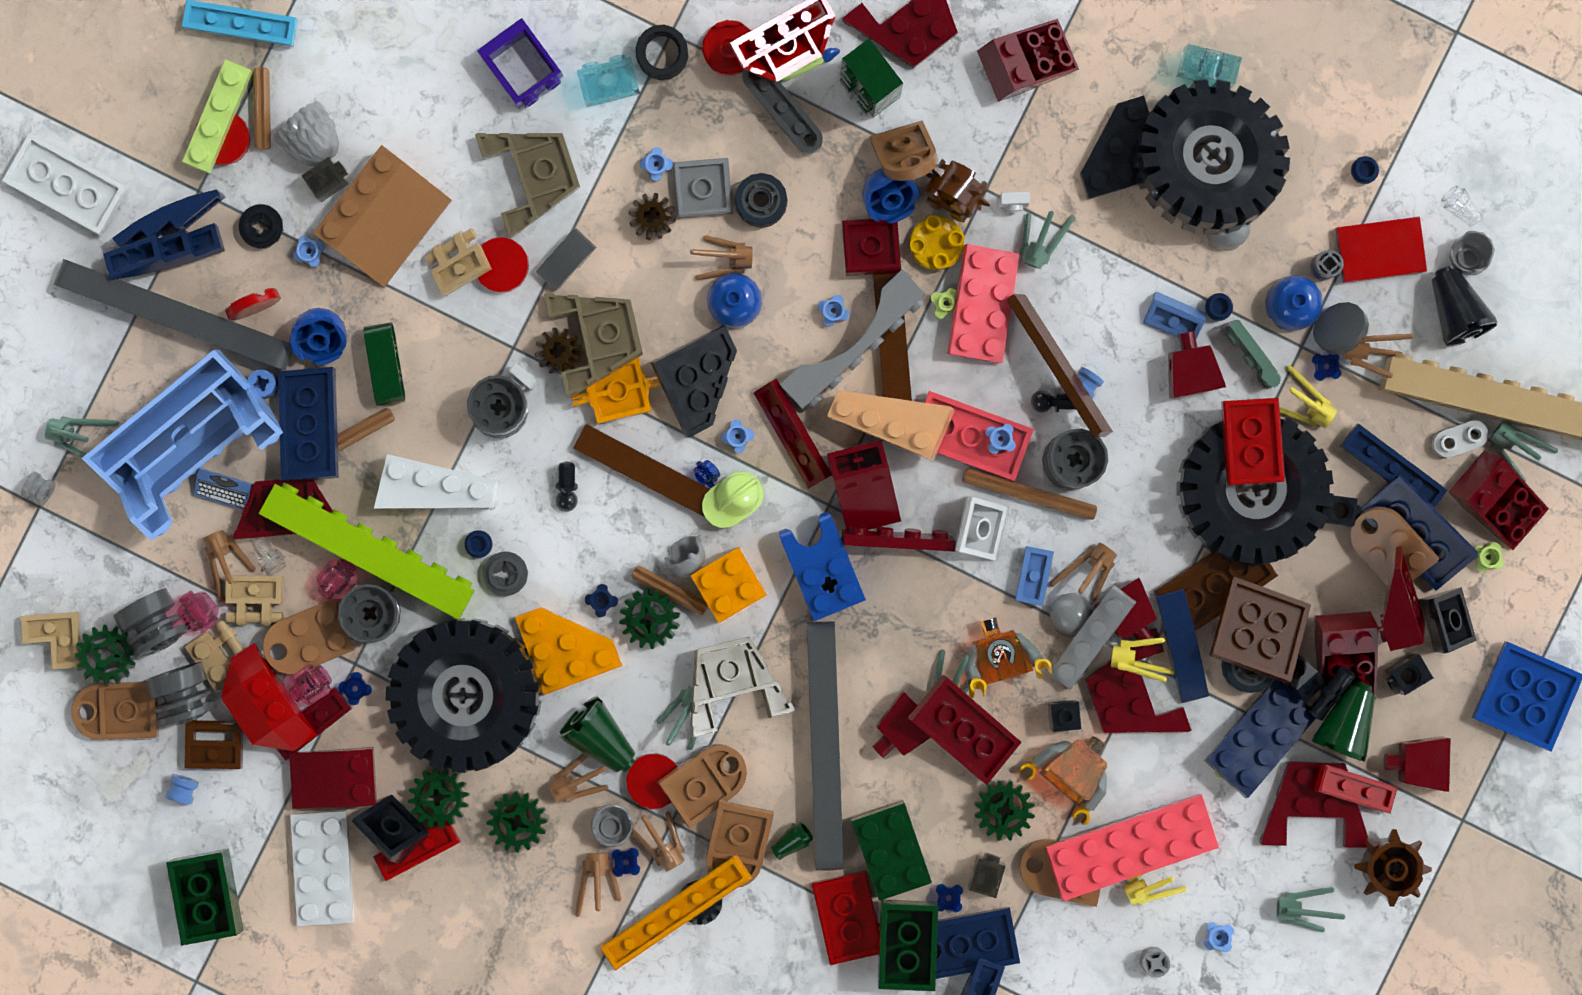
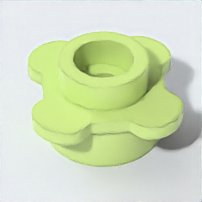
(939, 298)
(1495, 560)

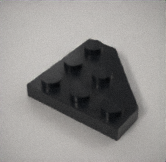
(1111, 159)
(696, 378)

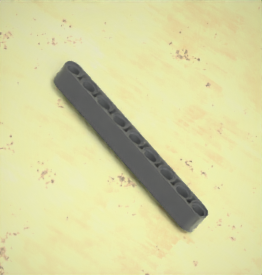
(174, 314)
(825, 745)

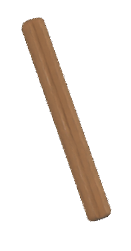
(1030, 494)

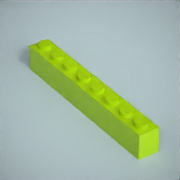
(367, 551)

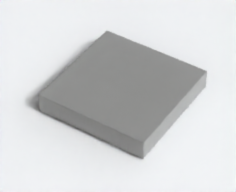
(702, 188)

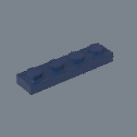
(1389, 463)

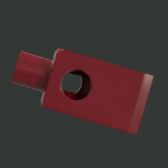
(1193, 368)
(1139, 616)
(898, 729)
(1422, 762)

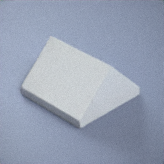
(980, 528)

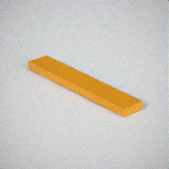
(676, 912)

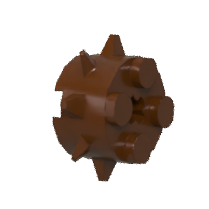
(955, 190)
(1408, 867)

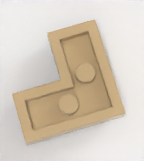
(60, 630)

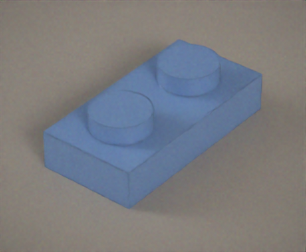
(1034, 576)

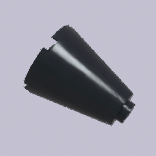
(1460, 308)

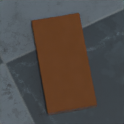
(1208, 582)

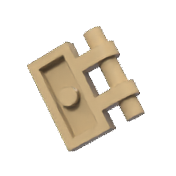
(460, 269)
(254, 590)
(210, 653)

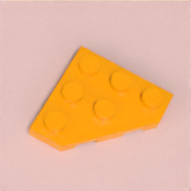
(565, 649)

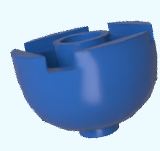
(889, 198)
(734, 300)
(1294, 303)
(318, 336)

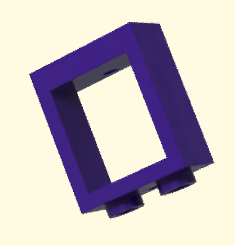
(503, 42)

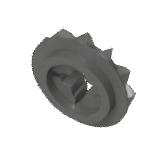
(496, 583)

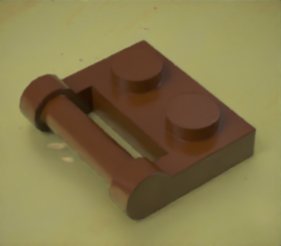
(213, 753)

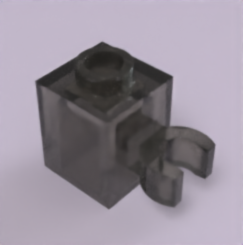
(326, 178)
(986, 875)

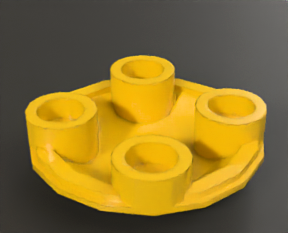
(937, 242)

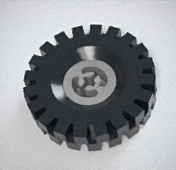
(1234, 132)
(1260, 531)
(463, 737)

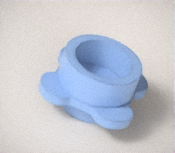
(656, 156)
(305, 244)
(829, 317)
(745, 436)
(996, 445)
(1224, 943)

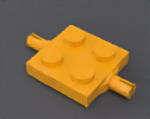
(619, 394)

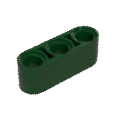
(384, 363)

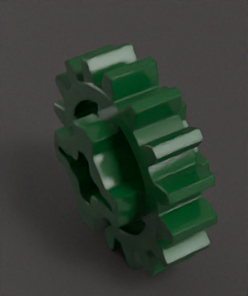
(648, 606)
(95, 650)
(440, 811)
(1016, 812)
(505, 816)

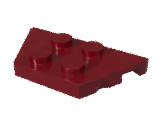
(255, 525)

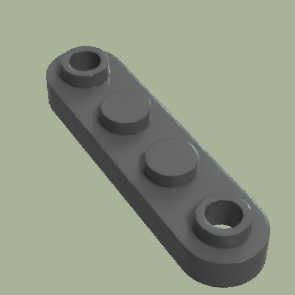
(785, 112)

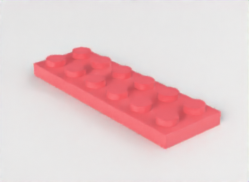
(1131, 847)

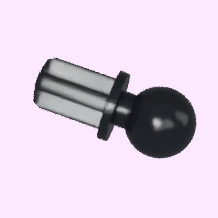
(1043, 401)
(566, 499)

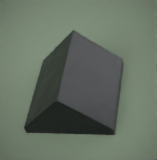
(1448, 620)
(391, 829)

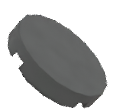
(1340, 328)

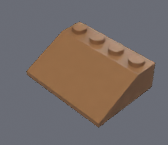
(382, 216)

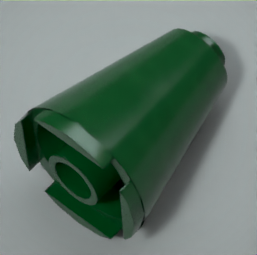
(1349, 723)
(598, 736)

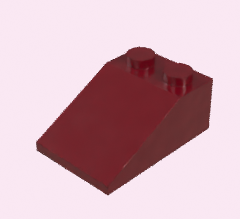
(1402, 616)
(333, 778)

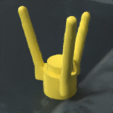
(1320, 410)
(1124, 659)
(1141, 893)

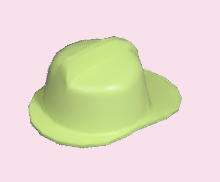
(732, 499)

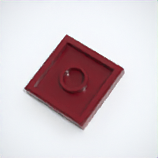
(871, 247)

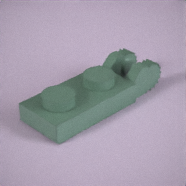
(1253, 354)

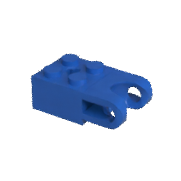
(821, 561)

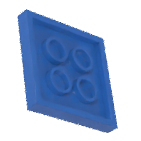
(1528, 696)

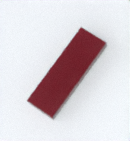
(323, 715)

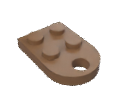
(905, 151)
(1379, 546)
(309, 639)
(119, 711)
(702, 781)
(741, 832)
(1043, 881)

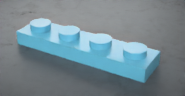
(239, 23)

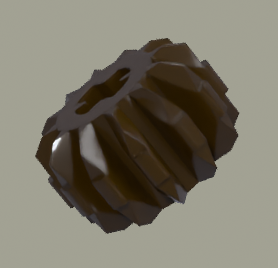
(645, 209)
(550, 346)

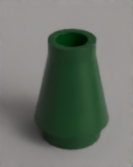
(794, 839)

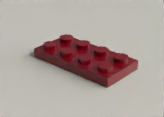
(964, 729)

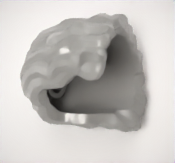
(309, 135)

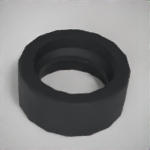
(658, 31)

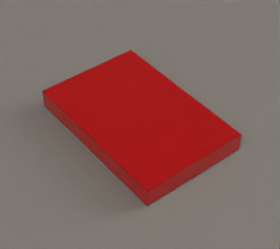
(1381, 249)
(1253, 441)
(847, 917)

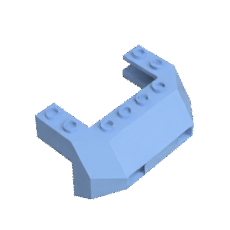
(178, 436)

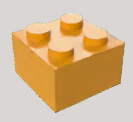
(728, 585)

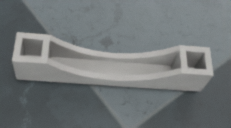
(896, 300)

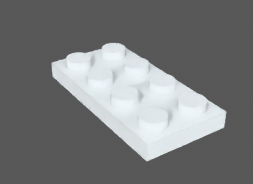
(65, 184)
(322, 868)

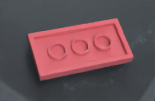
(981, 303)
(968, 442)

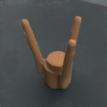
(739, 256)
(1363, 349)
(216, 547)
(1101, 558)
(564, 787)
(669, 855)
(596, 865)

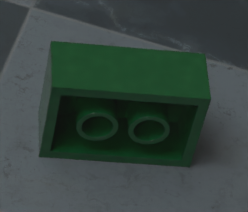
(870, 78)
(891, 850)
(205, 897)
(907, 945)

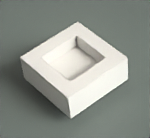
(1014, 201)
(522, 377)

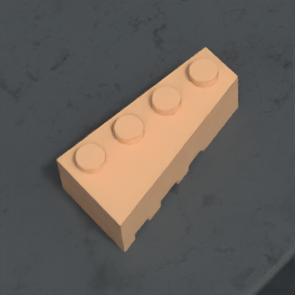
(899, 422)

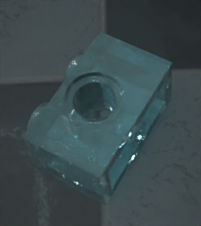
(1204, 63)
(597, 93)

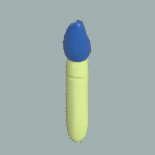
(828, 55)

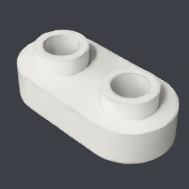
(1460, 439)

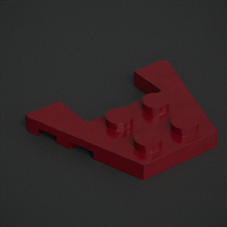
(911, 32)
(1124, 700)
(1298, 799)

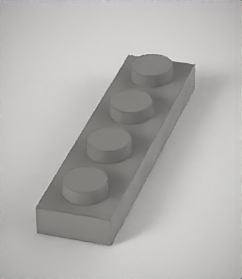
(1092, 637)

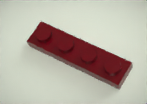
(792, 433)
(886, 538)

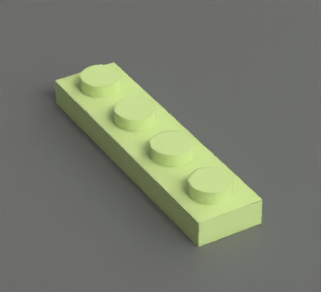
(217, 116)

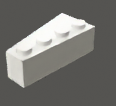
(427, 486)

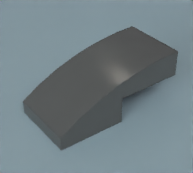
(566, 259)

